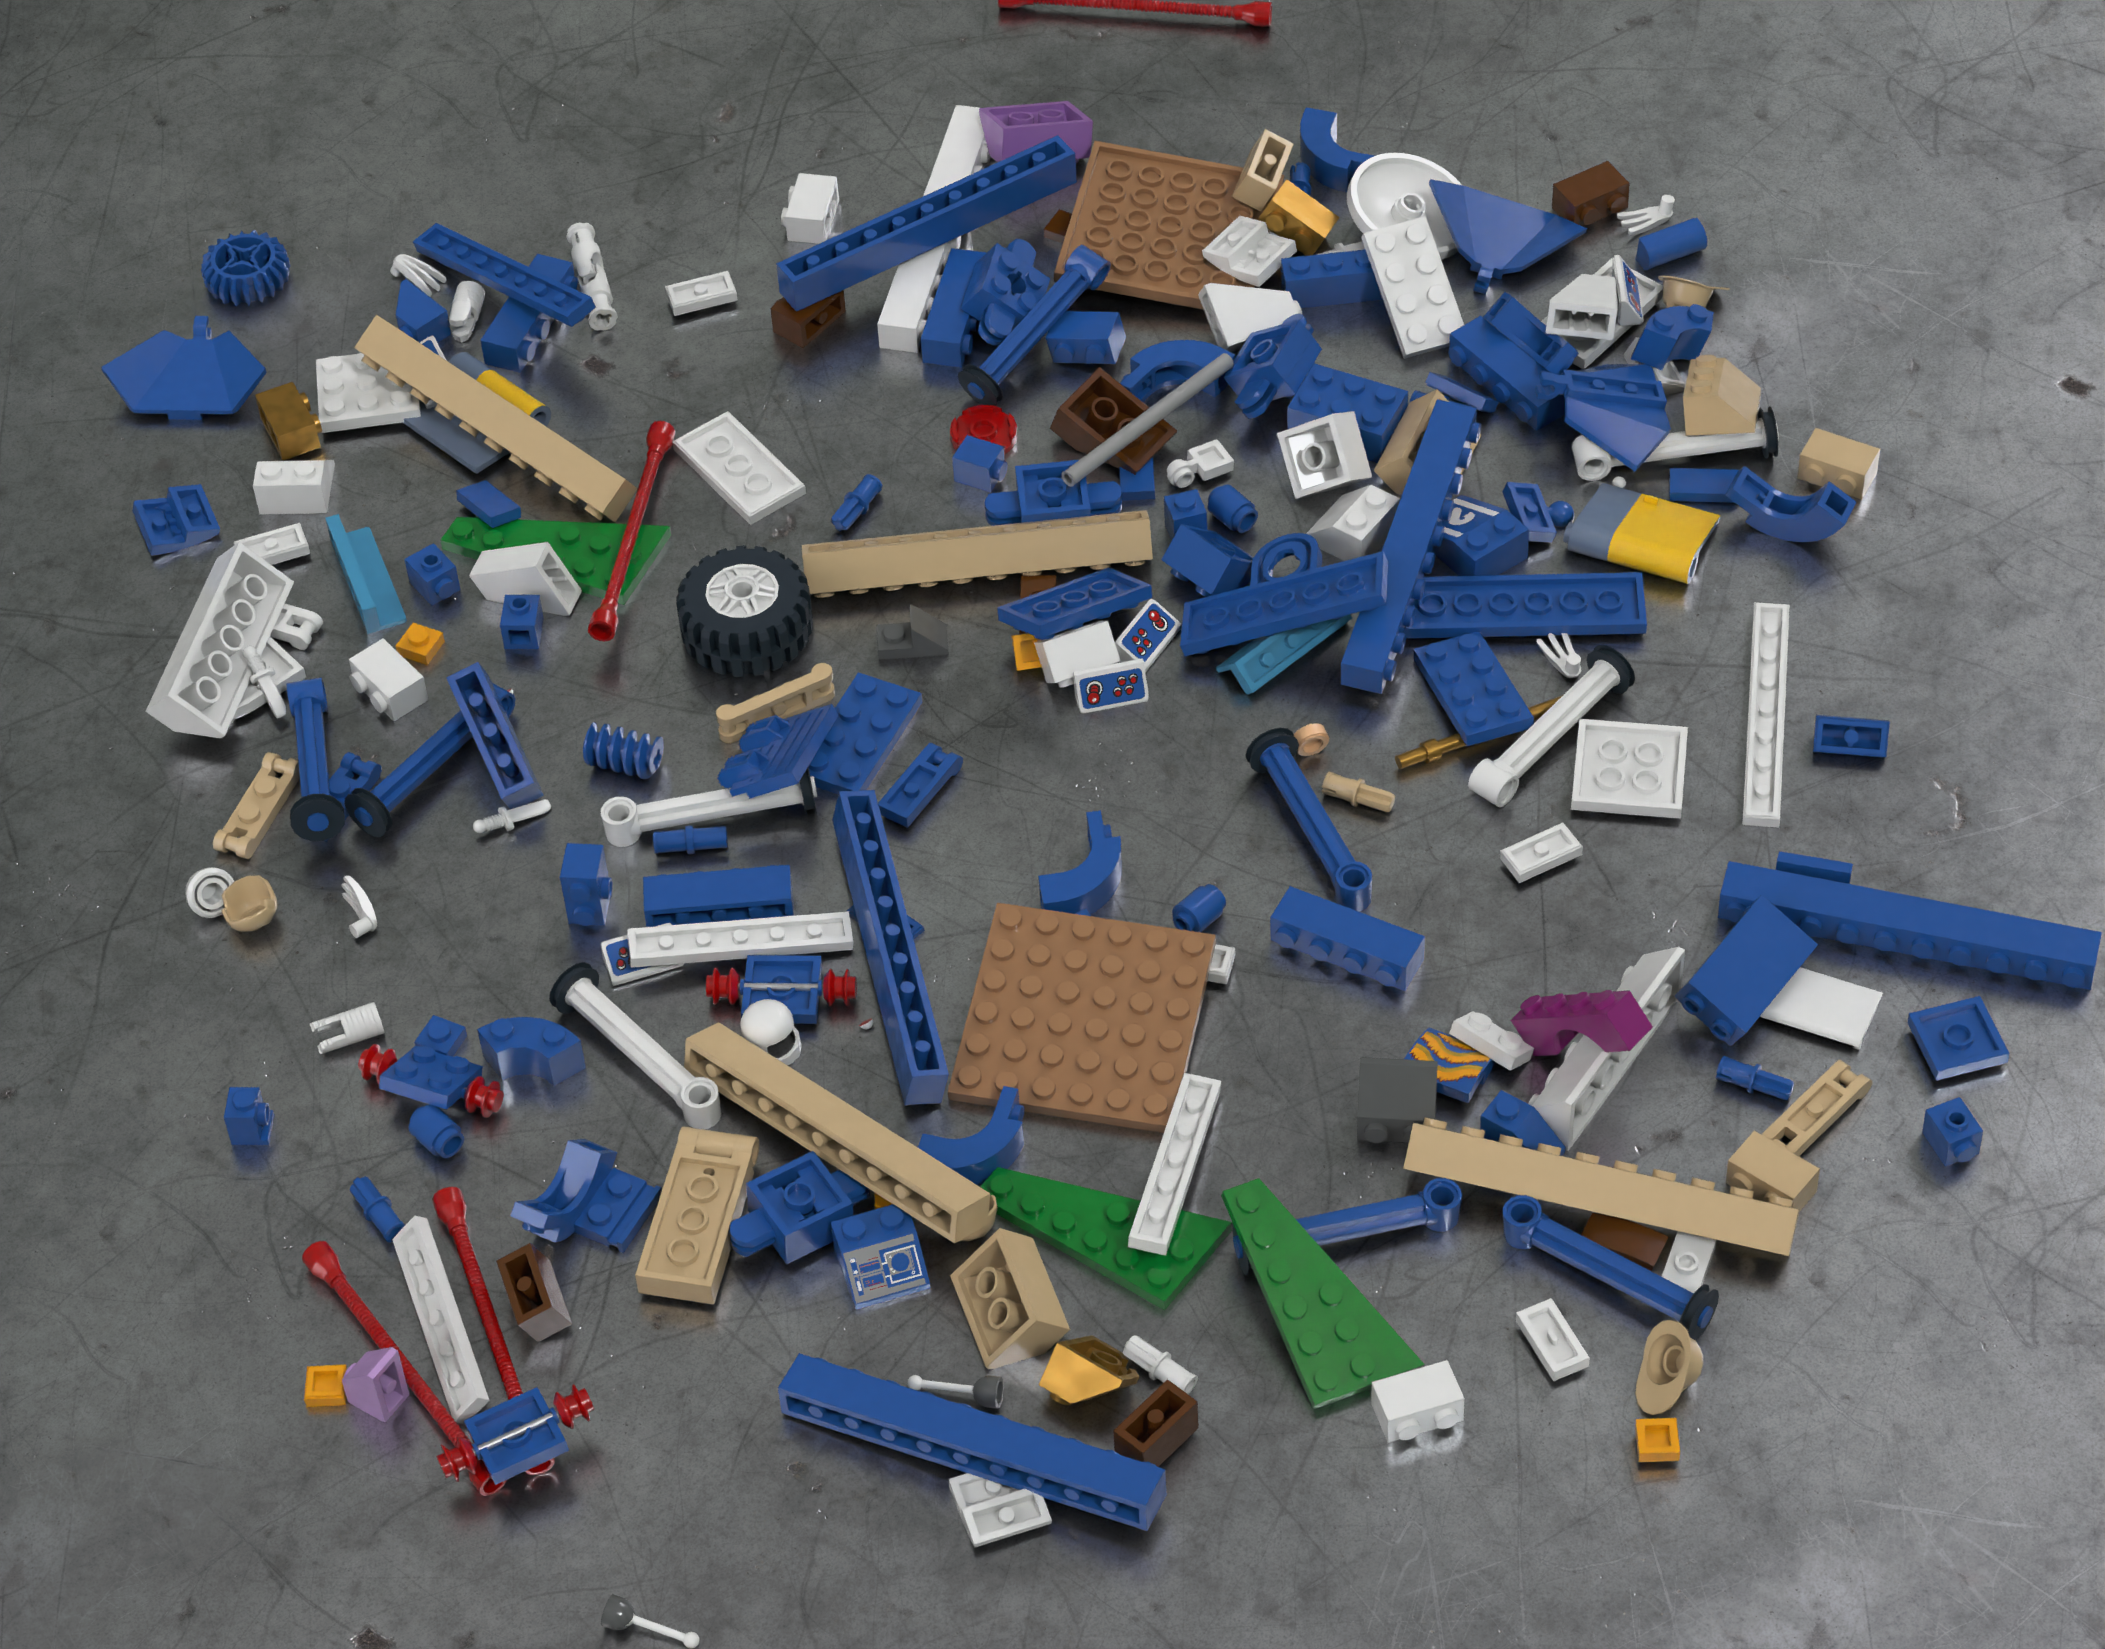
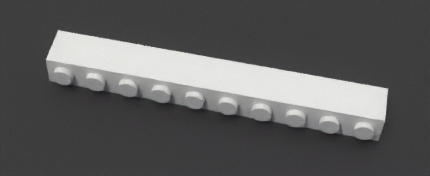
(917, 279)

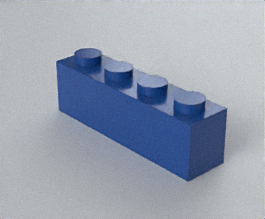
(1330, 279)
(520, 328)
(948, 328)
(1504, 371)
(494, 736)
(718, 895)
(1347, 938)

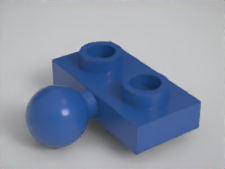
(1529, 507)

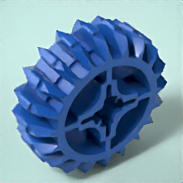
(245, 268)

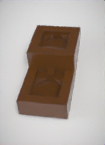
(1626, 1238)

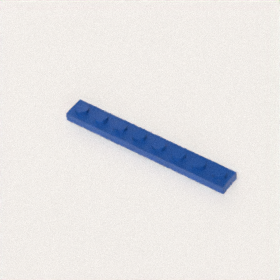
(504, 275)

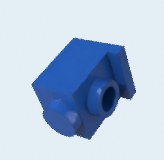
(248, 1117)

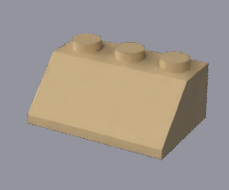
(1719, 398)
(1405, 442)
(1009, 1300)

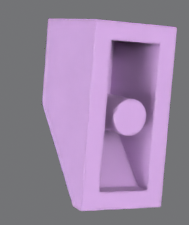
(376, 1383)

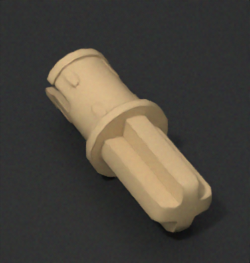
(1357, 792)

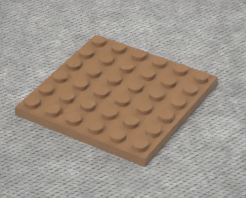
(1153, 220)
(1083, 1016)

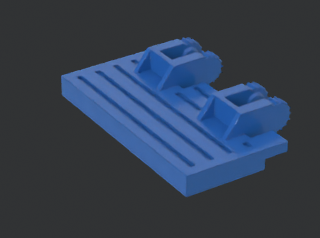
(776, 752)

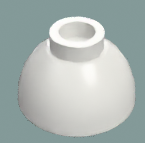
(205, 891)

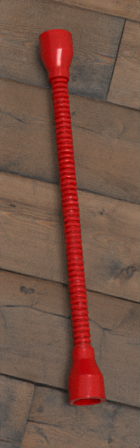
(1255, 13)
(605, 618)
(452, 1212)
(325, 1265)

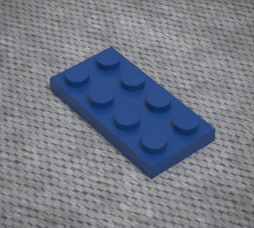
(1074, 603)
(1473, 688)
(863, 735)

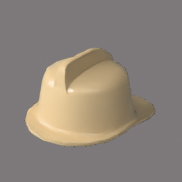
(1685, 292)
(1668, 1367)

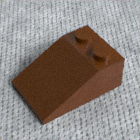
(1098, 412)

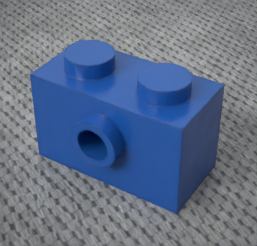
(1086, 338)
(585, 884)

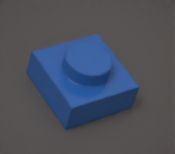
(442, 1036)

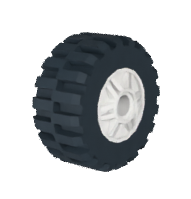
(744, 611)

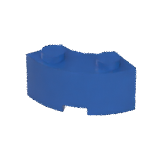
(1673, 335)
(531, 1048)

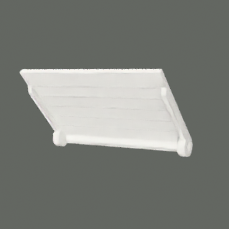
(1825, 1007)

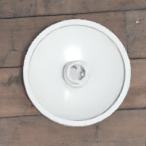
(1397, 190)

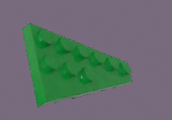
(583, 547)
(1097, 1228)
(1323, 1318)

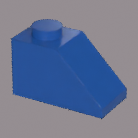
(420, 315)
(1517, 1119)

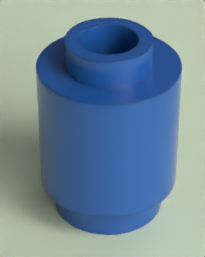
(1232, 508)
(1199, 909)
(436, 1131)

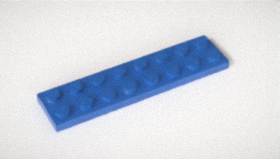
(1530, 605)

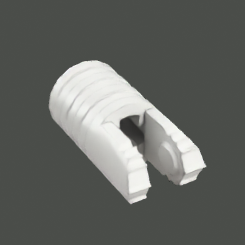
(466, 309)
(357, 1024)

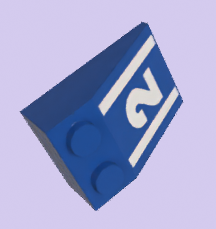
(1482, 539)

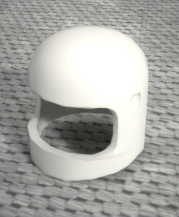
(769, 1023)

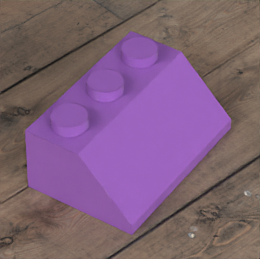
(1019, 127)

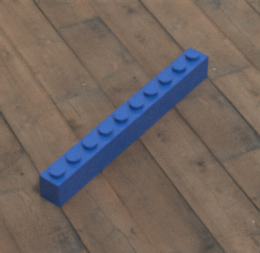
(926, 223)
(1410, 545)
(1917, 925)
(890, 948)
(973, 1441)

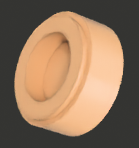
(1311, 739)

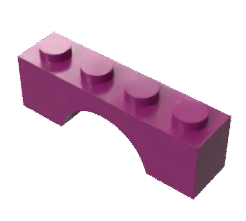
(1605, 1017)

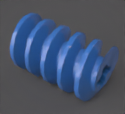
(622, 753)

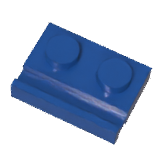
(618, 1210)

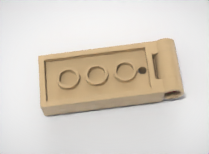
(694, 1215)

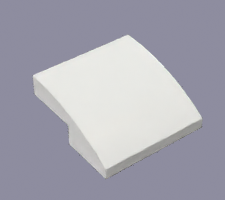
(1249, 251)
(996, 1510)

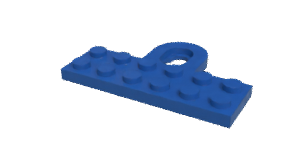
(1284, 602)

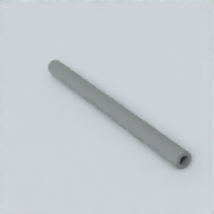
(1147, 420)

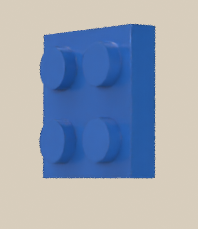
(1958, 1038)

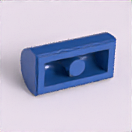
(1671, 244)
(1851, 735)

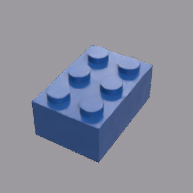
(1331, 391)

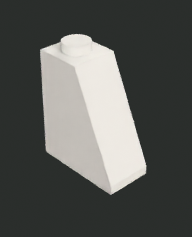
(1584, 308)
(1241, 310)
(527, 571)

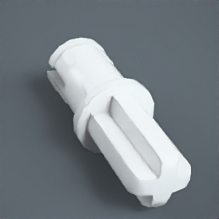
(1159, 1364)

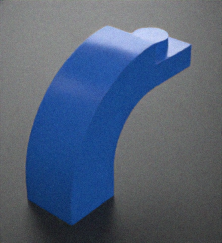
(1327, 160)
(1529, 334)
(1172, 365)
(1790, 516)
(1092, 881)
(990, 1148)
(574, 1185)

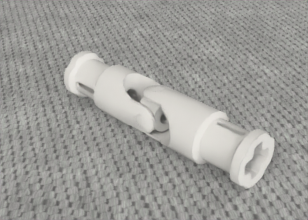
(592, 276)

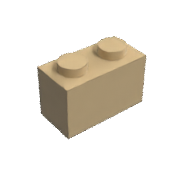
(1262, 170)
(1838, 460)
(1772, 1170)

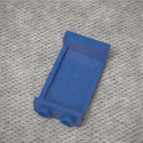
(1746, 971)

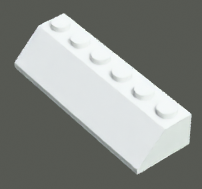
(208, 663)
(1588, 1072)

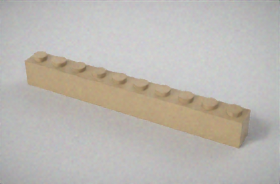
(496, 418)
(977, 553)
(838, 1133)
(1601, 1188)

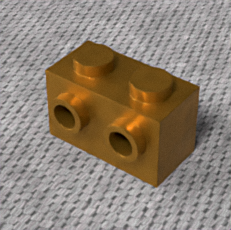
(1298, 218)
(288, 420)

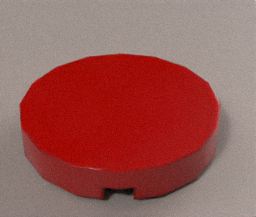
(985, 423)

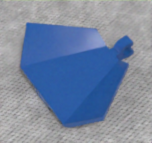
(1498, 232)
(186, 374)
(1613, 407)

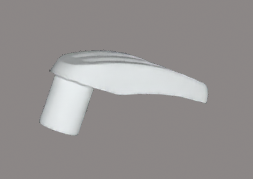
(1647, 218)
(417, 272)
(1566, 664)
(361, 904)

